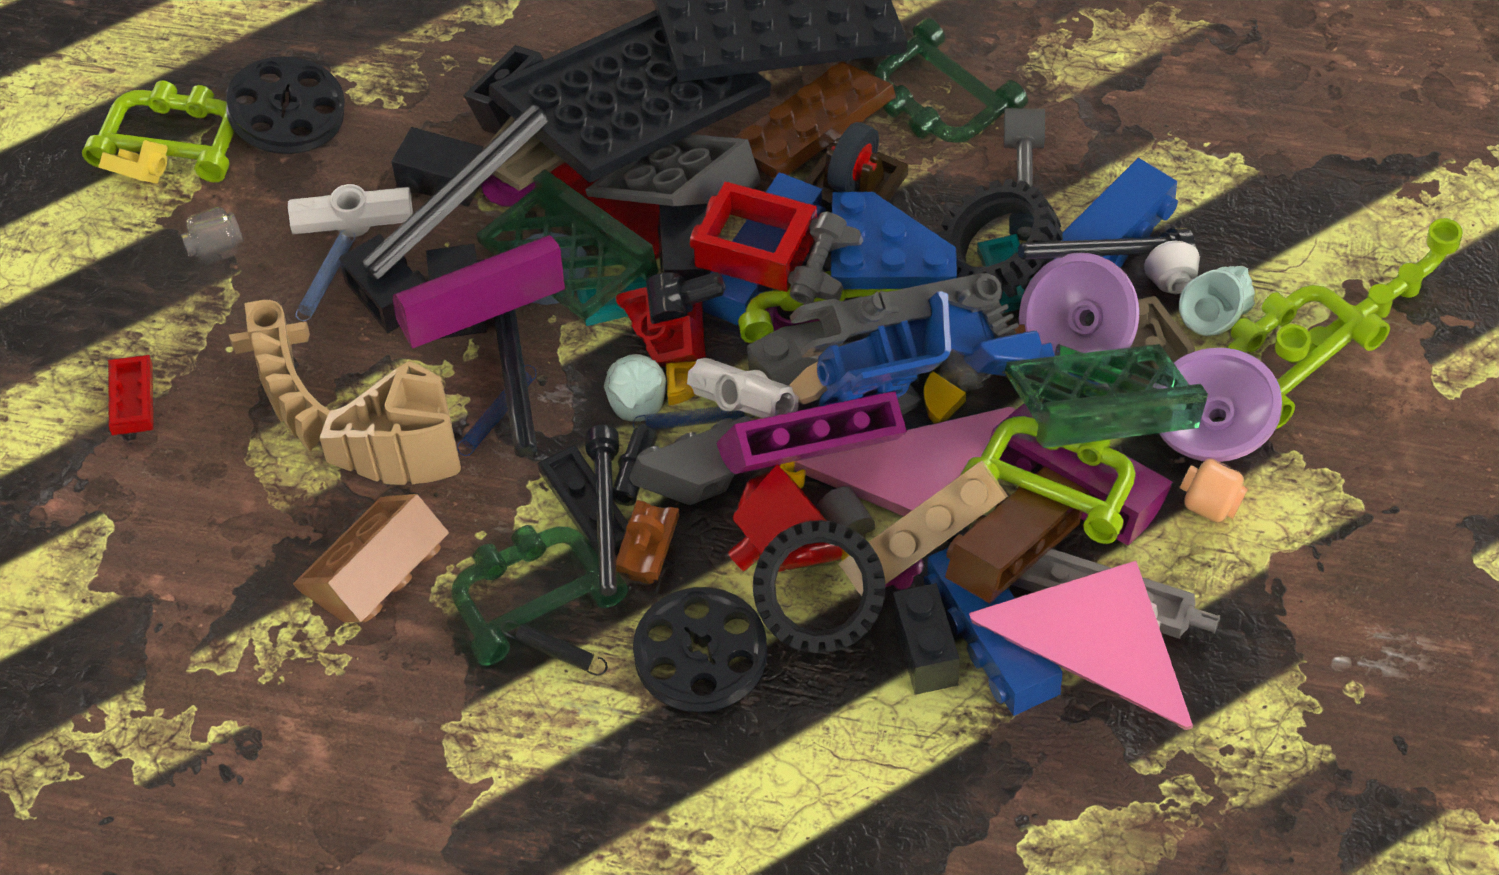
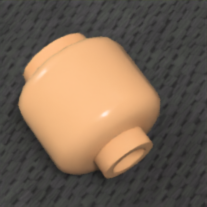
(1213, 490)

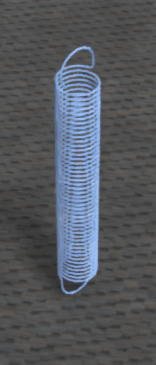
(324, 281)

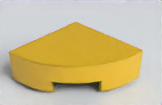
(677, 386)
(942, 398)

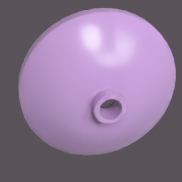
(1069, 290)
(1237, 390)

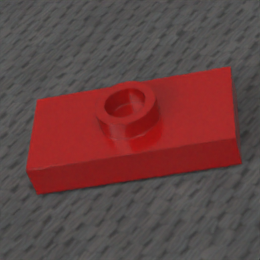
(130, 395)

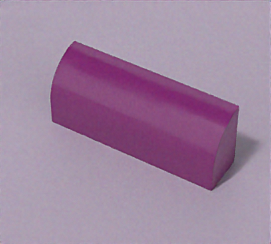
(480, 291)
(812, 433)
(1138, 509)

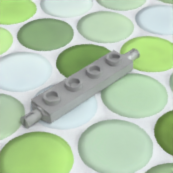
(1174, 606)

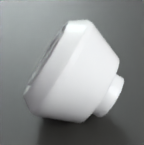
(1172, 265)

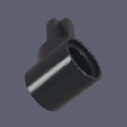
(674, 297)

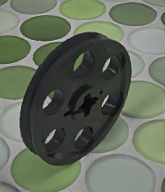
(298, 113)
(694, 665)

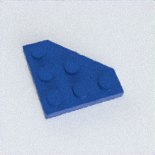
(894, 247)

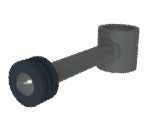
(1023, 131)

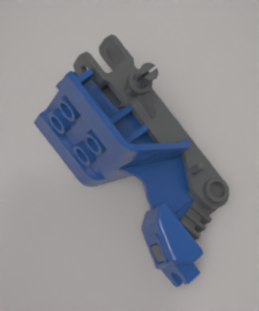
(893, 336)

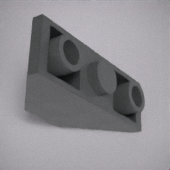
(688, 468)

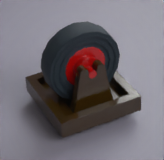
(857, 166)

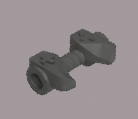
(810, 281)

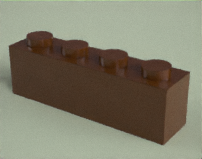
(1010, 539)

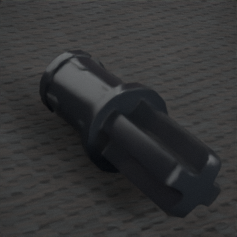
(623, 490)

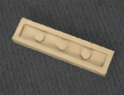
(931, 523)

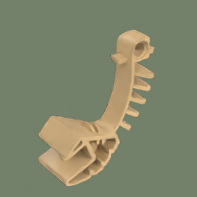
(387, 433)

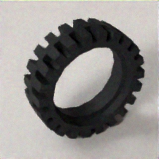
(993, 204)
(765, 590)

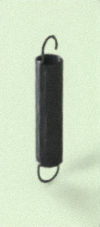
(554, 647)

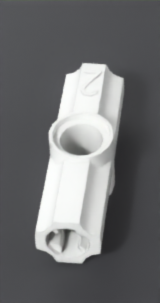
(350, 210)
(741, 389)

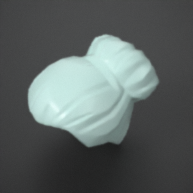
(1216, 300)
(635, 387)

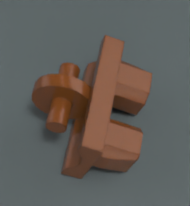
(646, 541)

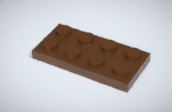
(815, 118)

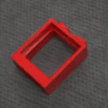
(746, 261)

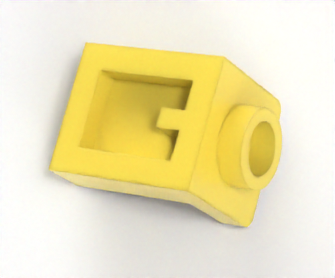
(145, 166)

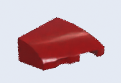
(669, 340)

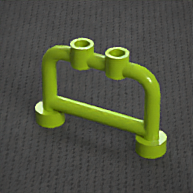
(211, 160)
(1278, 310)
(1103, 516)

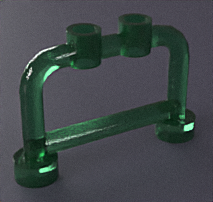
(926, 120)
(489, 641)

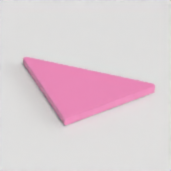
(908, 469)
(1100, 632)

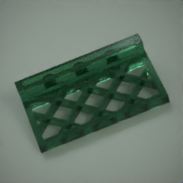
(594, 227)
(1106, 412)

